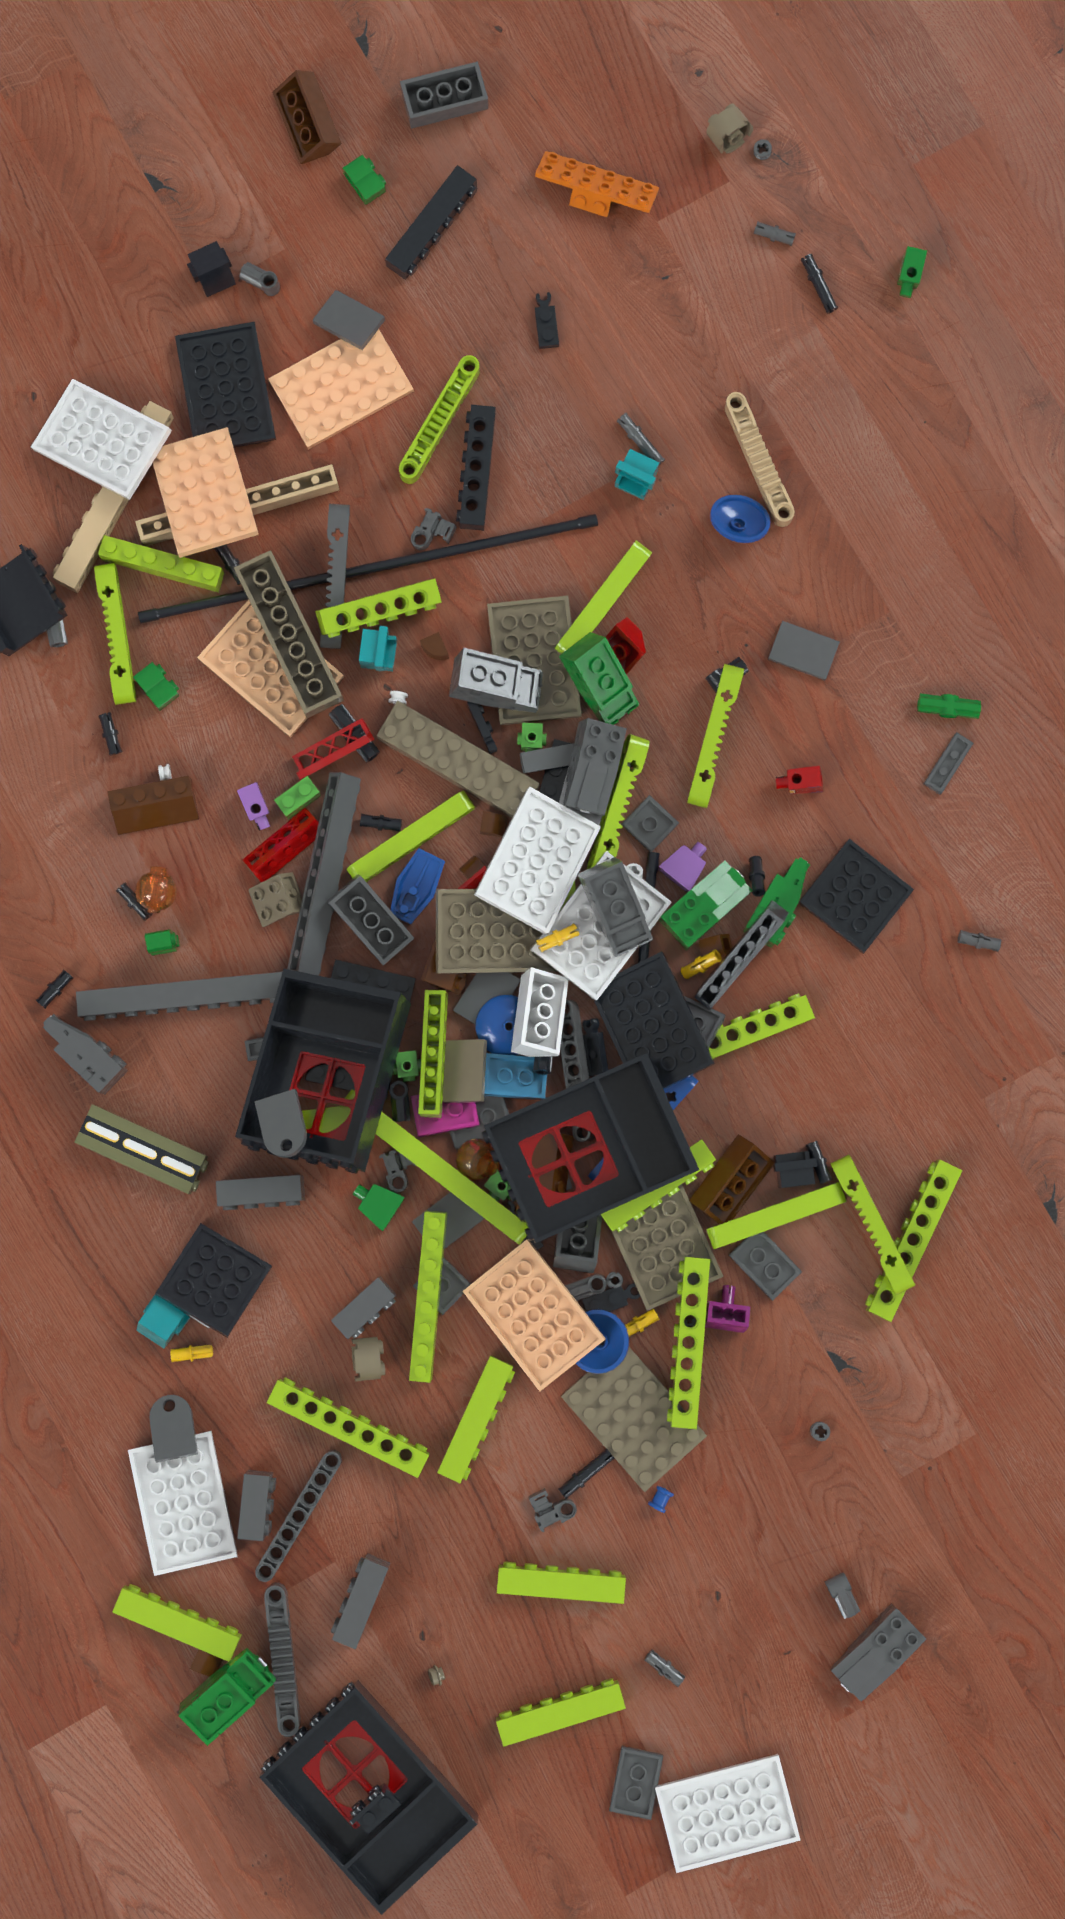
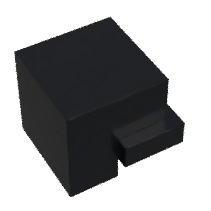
(211, 268)
(794, 1169)

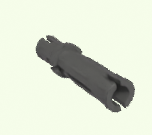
(634, 432)

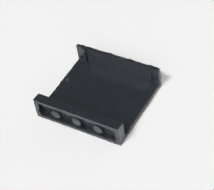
(26, 602)

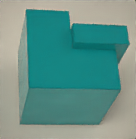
(636, 474)
(377, 649)
(161, 1321)

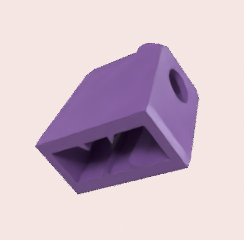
(249, 796)
(684, 866)

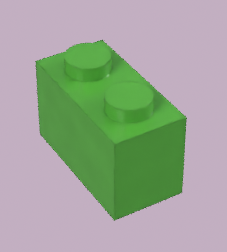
(297, 797)

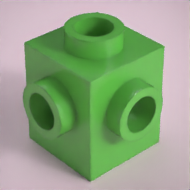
(531, 730)
(404, 1058)
(492, 1185)

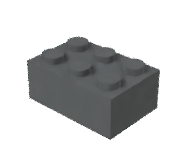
(364, 1308)
(256, 1505)

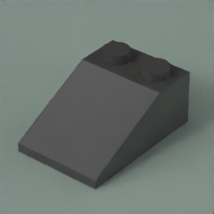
(578, 1246)

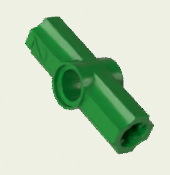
(949, 706)

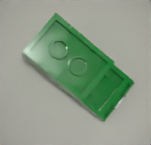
(600, 678)
(786, 893)
(705, 905)
(226, 1695)

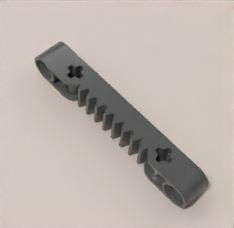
(337, 520)
(282, 1659)

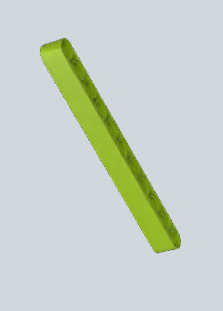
(448, 1177)

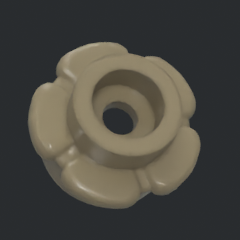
(436, 1675)

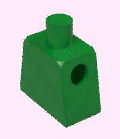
(913, 264)
(378, 1204)

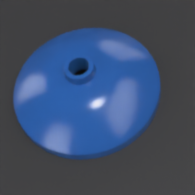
(740, 518)
(491, 1023)
(616, 1345)

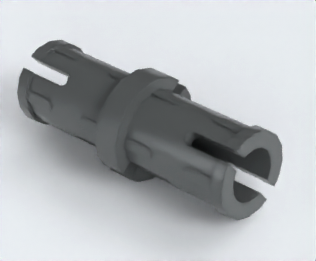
(774, 233)
(979, 940)
(610, 1276)
(664, 1668)

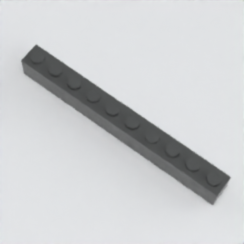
(324, 873)
(177, 995)

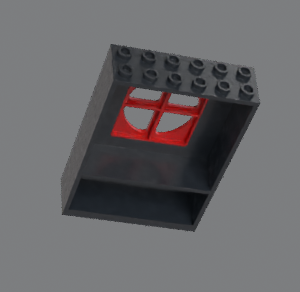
(333, 1025)
(631, 1128)
(405, 1842)

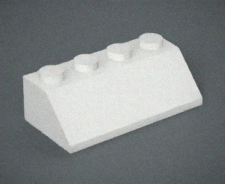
(539, 1014)

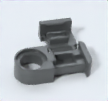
(432, 526)
(394, 1164)
(548, 1514)

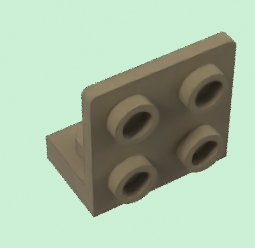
(276, 898)

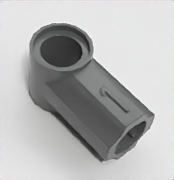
(259, 278)
(57, 635)
(584, 1288)
(841, 1591)

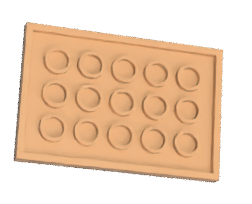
(339, 387)
(204, 492)
(250, 666)
(534, 1315)

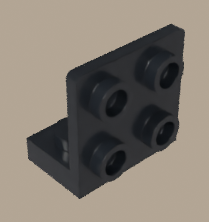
(374, 1808)

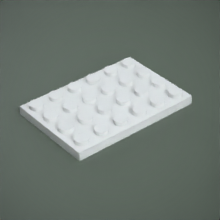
(101, 439)
(537, 860)
(587, 957)
(183, 1507)
(727, 1813)

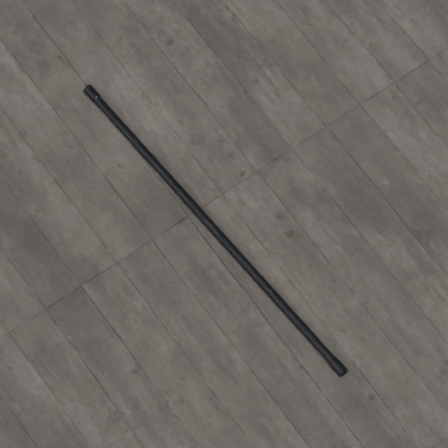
(579, 523)

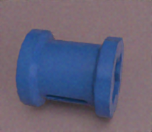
(660, 1499)

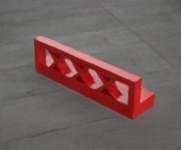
(341, 751)
(285, 847)

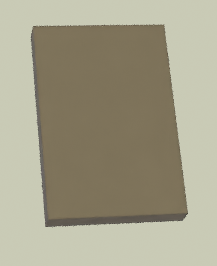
(464, 1071)

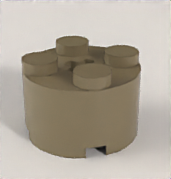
(729, 129)
(367, 1358)

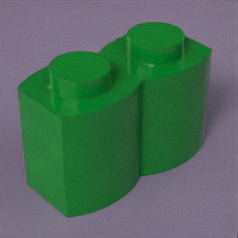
(364, 179)
(156, 686)
(162, 942)

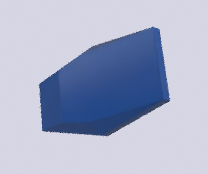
(416, 885)

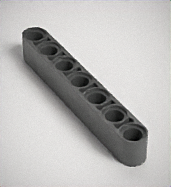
(578, 1058)
(293, 1524)

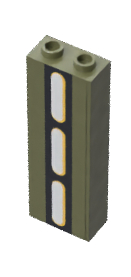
(142, 1149)

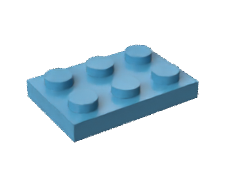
(513, 1077)

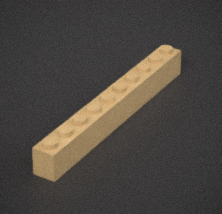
(261, 499)
(97, 522)

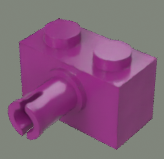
(726, 1314)

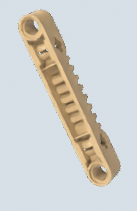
(758, 459)

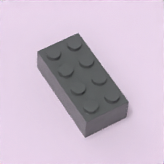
(444, 95)
(370, 919)
(260, 1191)
(362, 1597)

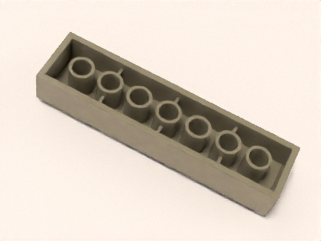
(288, 634)
(455, 759)

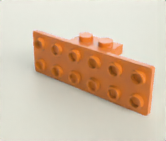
(595, 187)

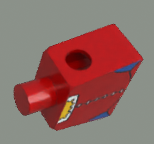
(810, 782)

